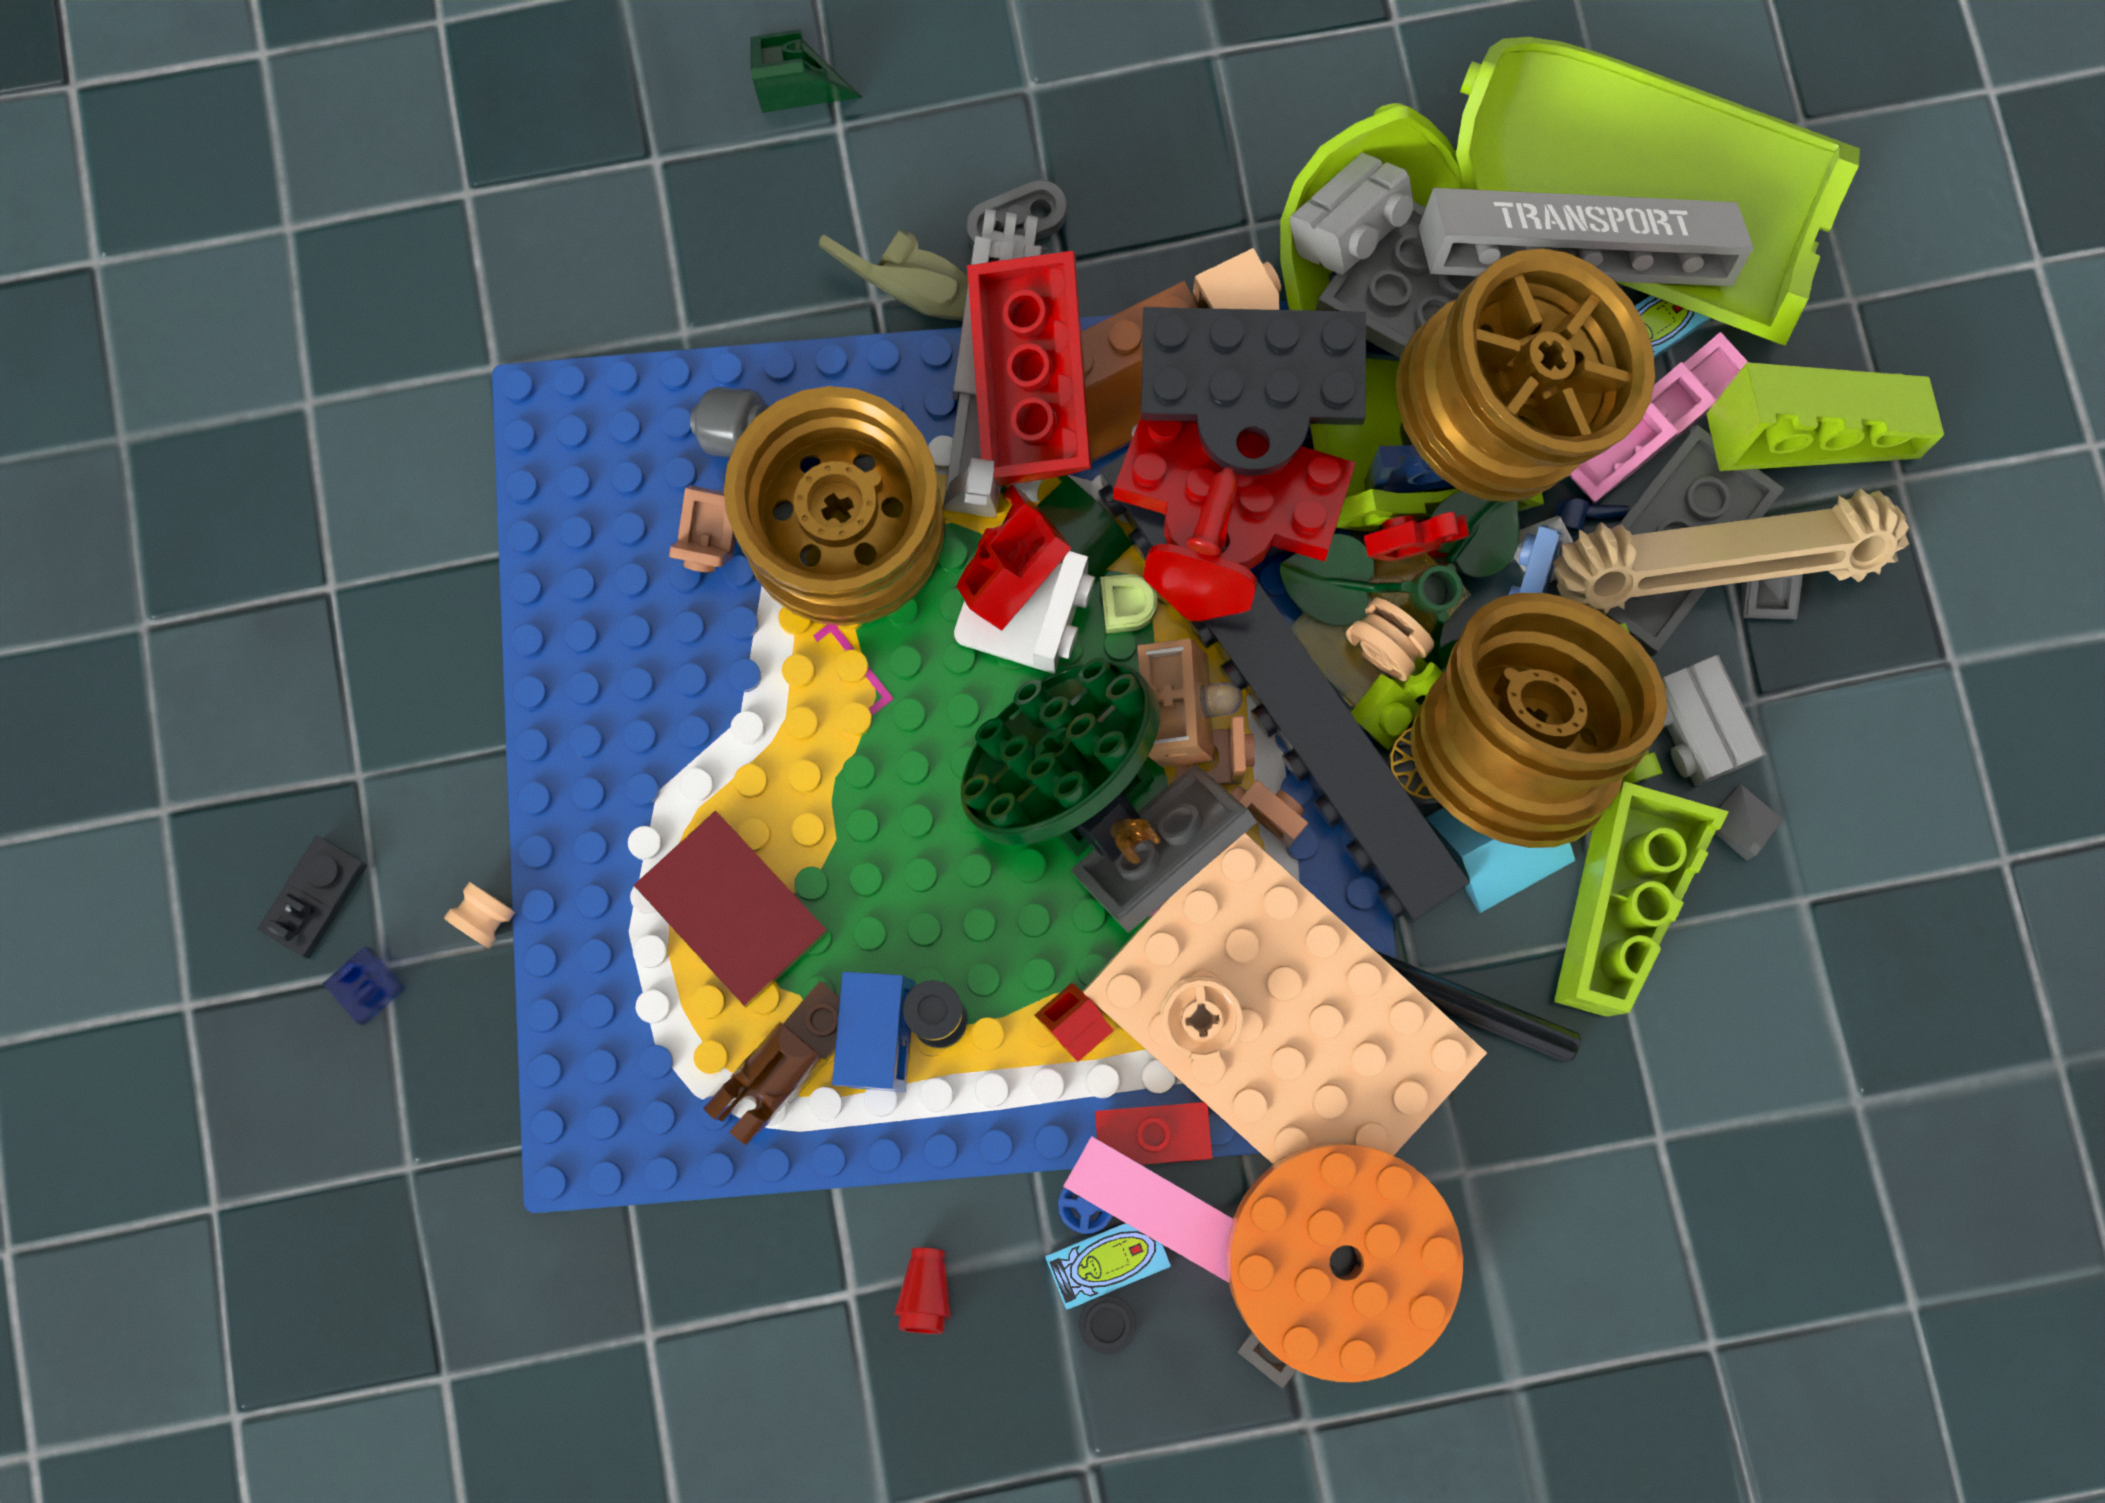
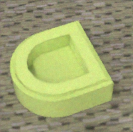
(1127, 603)

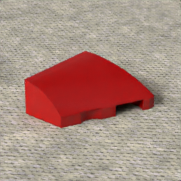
(1011, 561)

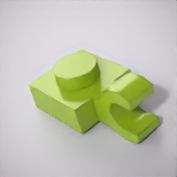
(1391, 703)

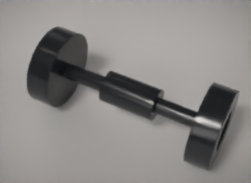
(935, 1014)

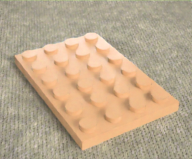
(1328, 1027)

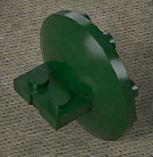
(1062, 755)

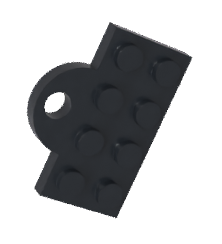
(1254, 376)

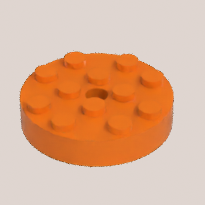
(1377, 1313)

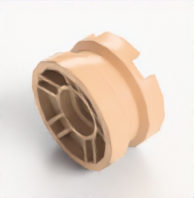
(1182, 1002)

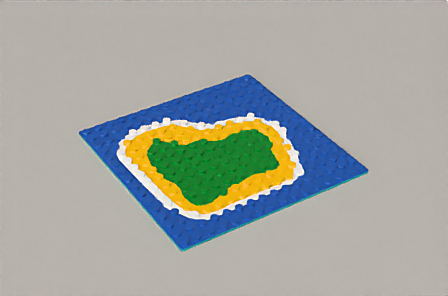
(691, 692)

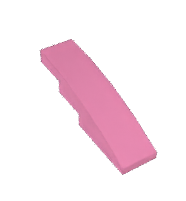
(1675, 406)
(1152, 1205)

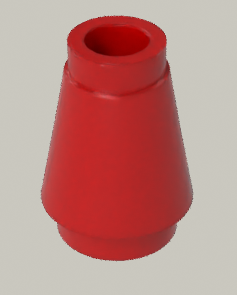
(924, 1293)

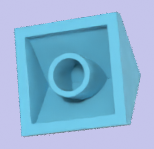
(1495, 867)

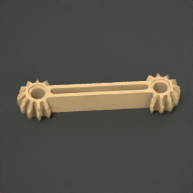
(1846, 540)

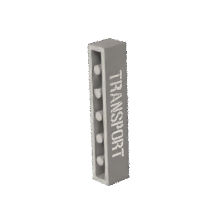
(1618, 235)

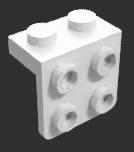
(1042, 626)

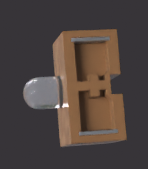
(1186, 701)

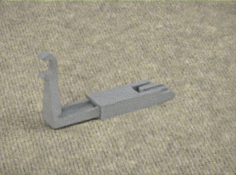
(970, 478)

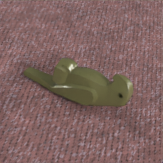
(910, 275)

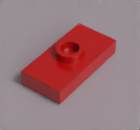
(1157, 1132)

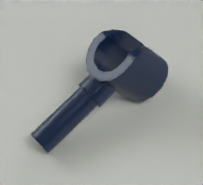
(1575, 511)

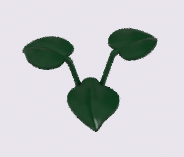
(1338, 588)

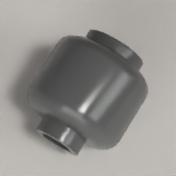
(723, 417)

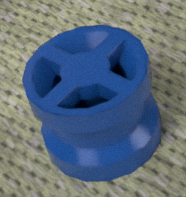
(1081, 1214)

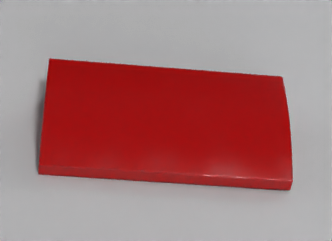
(1029, 367)

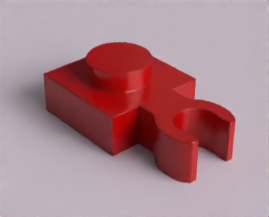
(1405, 537)

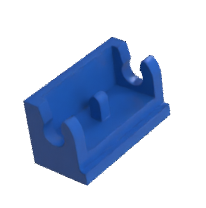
(872, 1032)

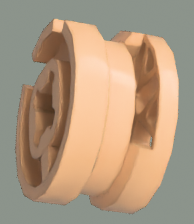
(1390, 639)

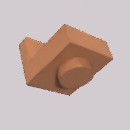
(704, 531)
(1275, 812)

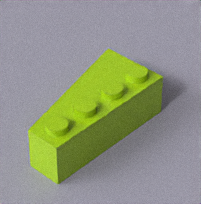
(1821, 417)
(1630, 894)

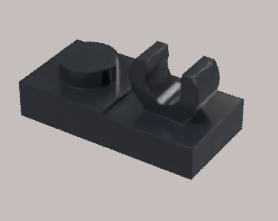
(312, 897)

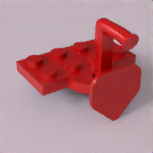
(1219, 509)

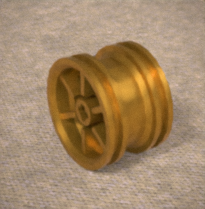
(1538, 390)
(836, 429)
(1537, 719)

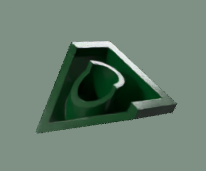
(793, 74)

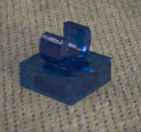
(364, 985)

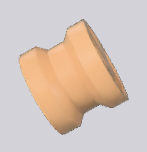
(479, 915)

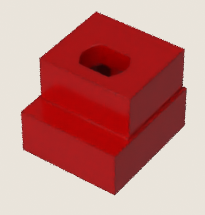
(1074, 1021)

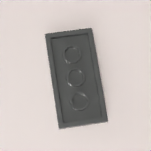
(1686, 495)

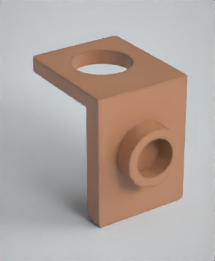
(1234, 751)

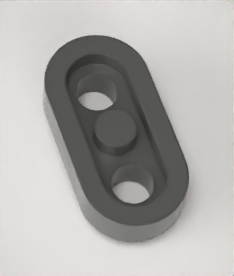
(1023, 202)

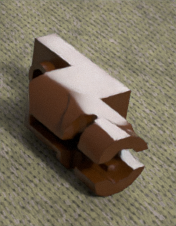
(780, 1064)

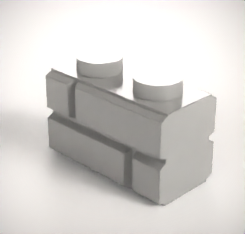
(1352, 213)
(1708, 723)

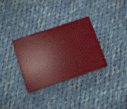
(730, 909)

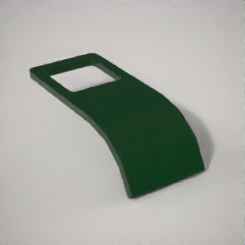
(1084, 525)

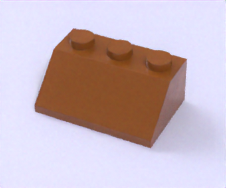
(1115, 370)

